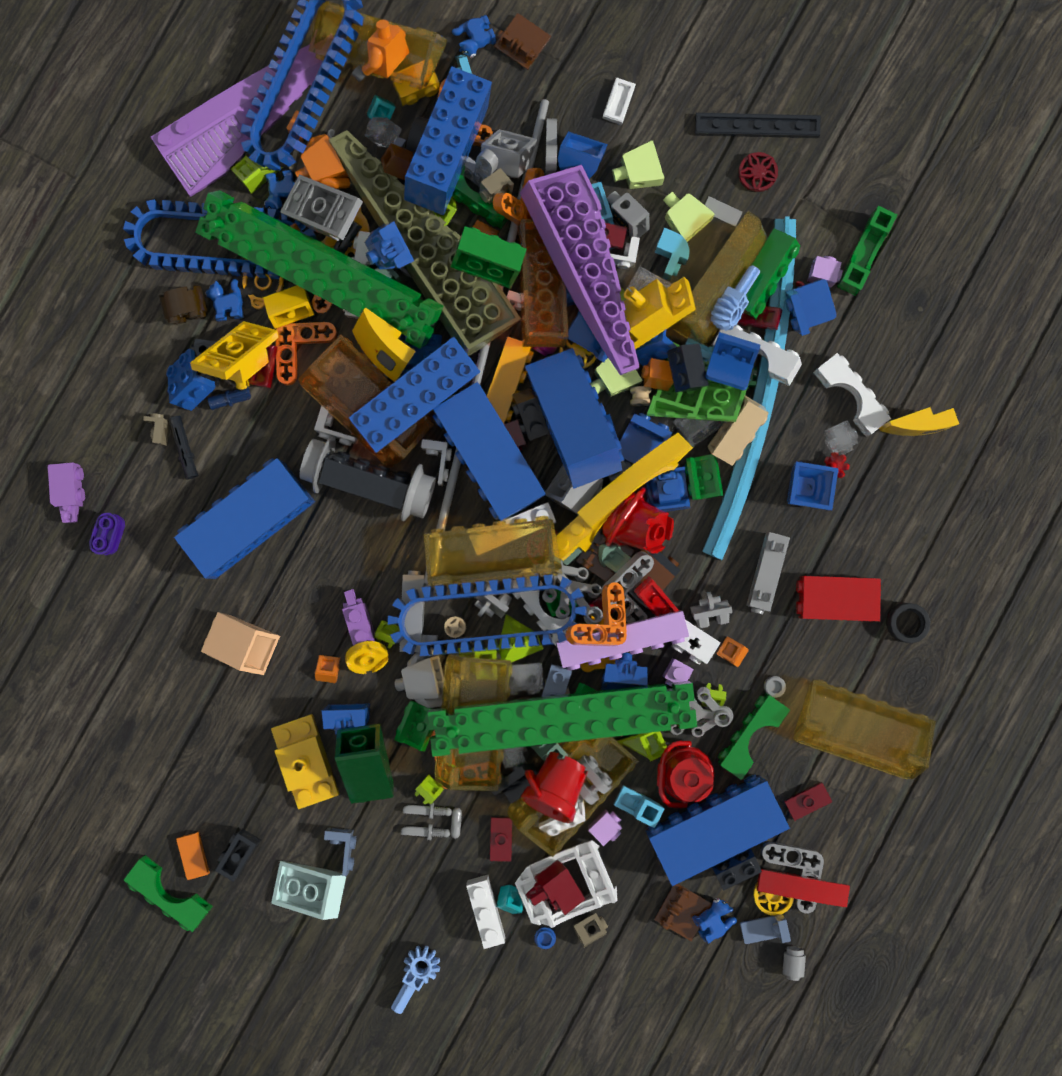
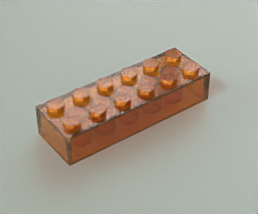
(541, 293)

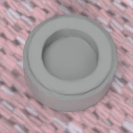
(774, 686)

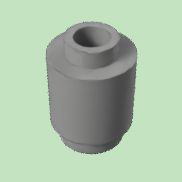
(794, 963)

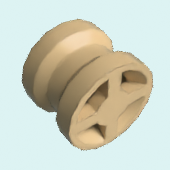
(640, 396)
(456, 625)

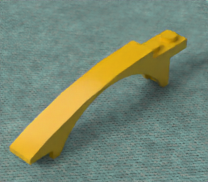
(593, 515)

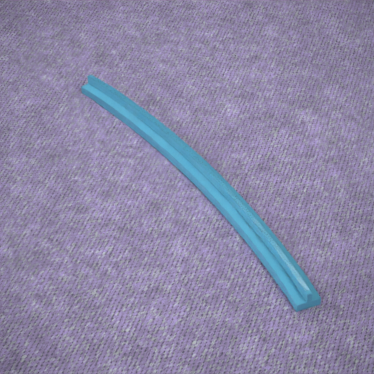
(765, 395)

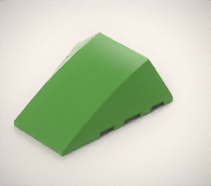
(711, 402)

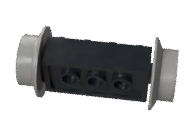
(366, 480)

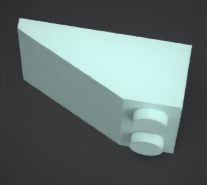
(309, 890)

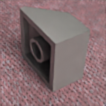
(512, 151)

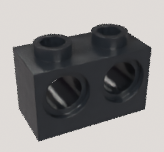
(736, 869)

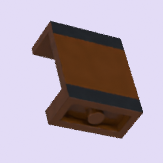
(662, 573)

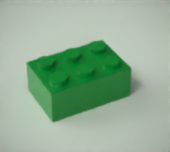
(488, 257)

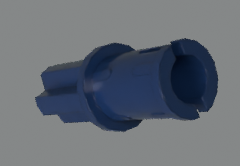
(229, 398)

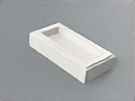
(619, 101)

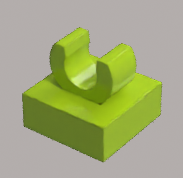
(384, 631)
(718, 695)
(429, 790)

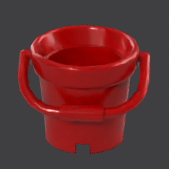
(638, 525)
(684, 774)
(555, 787)

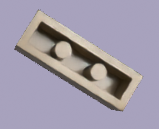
(734, 436)

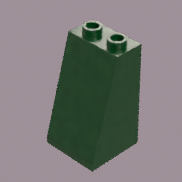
(364, 763)

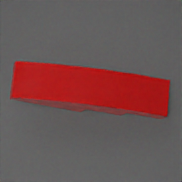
(803, 888)

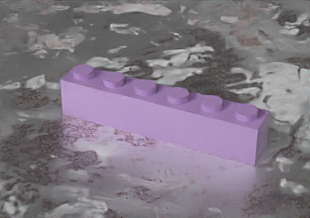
(640, 634)

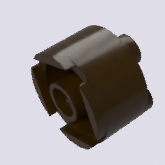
(183, 304)

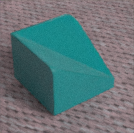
(380, 108)
(510, 900)

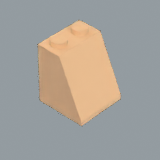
(240, 644)

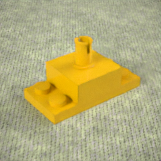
(656, 308)
(237, 354)
(304, 762)

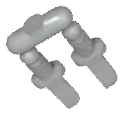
(429, 832)

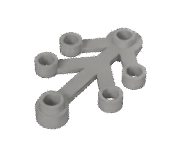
(564, 600)
(712, 715)

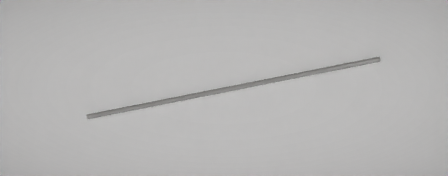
(484, 351)

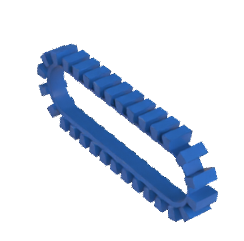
(253, 146)
(168, 211)
(492, 640)

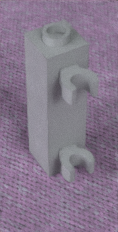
(767, 572)
(415, 616)

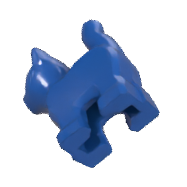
(478, 37)
(278, 189)
(226, 303)
(711, 923)

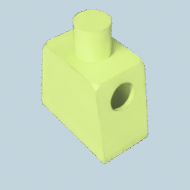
(640, 167)
(687, 215)
(612, 382)

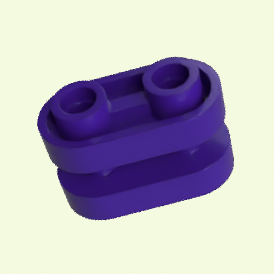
(107, 534)

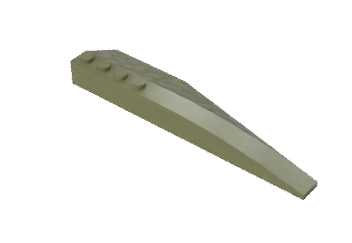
(473, 307)

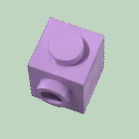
(825, 268)
(677, 672)
(606, 827)

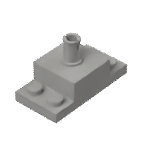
(321, 207)

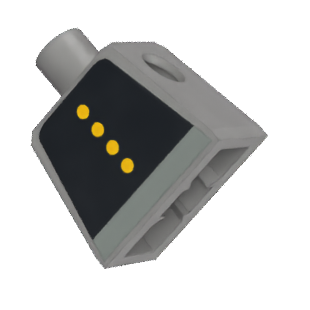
(629, 214)

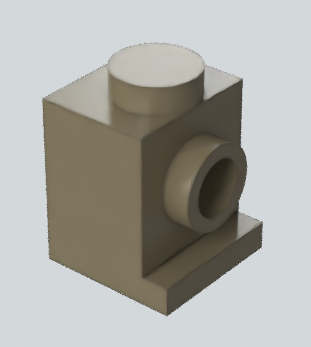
(495, 183)
(583, 934)

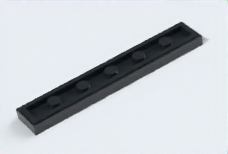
(757, 125)

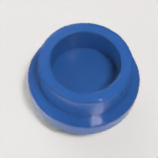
(545, 937)

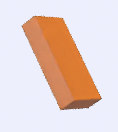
(192, 856)

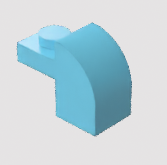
(675, 248)
(639, 806)

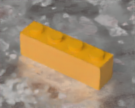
(508, 377)

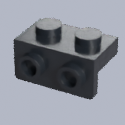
(515, 783)

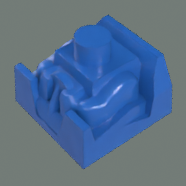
(582, 151)
(387, 248)
(812, 485)
(668, 491)
(624, 674)
(345, 716)

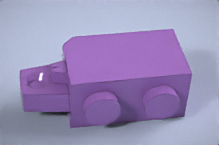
(66, 489)
(357, 619)

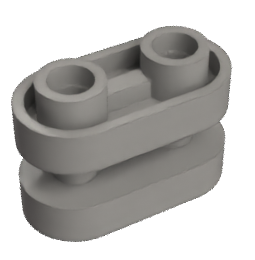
(600, 780)

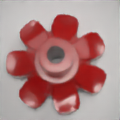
(837, 462)

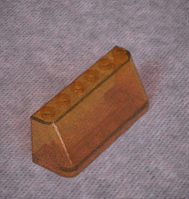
(347, 381)

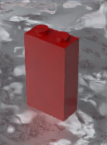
(838, 598)

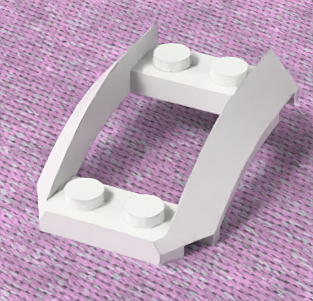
(595, 876)

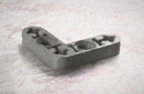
(551, 146)
(485, 165)
(636, 577)
(805, 868)

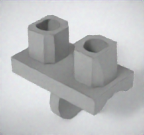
(492, 605)
(709, 608)

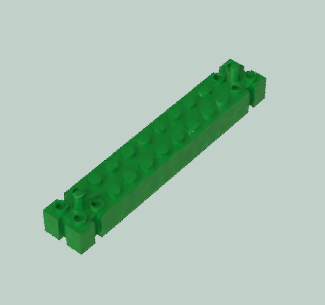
(317, 267)
(562, 718)

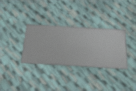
(723, 211)

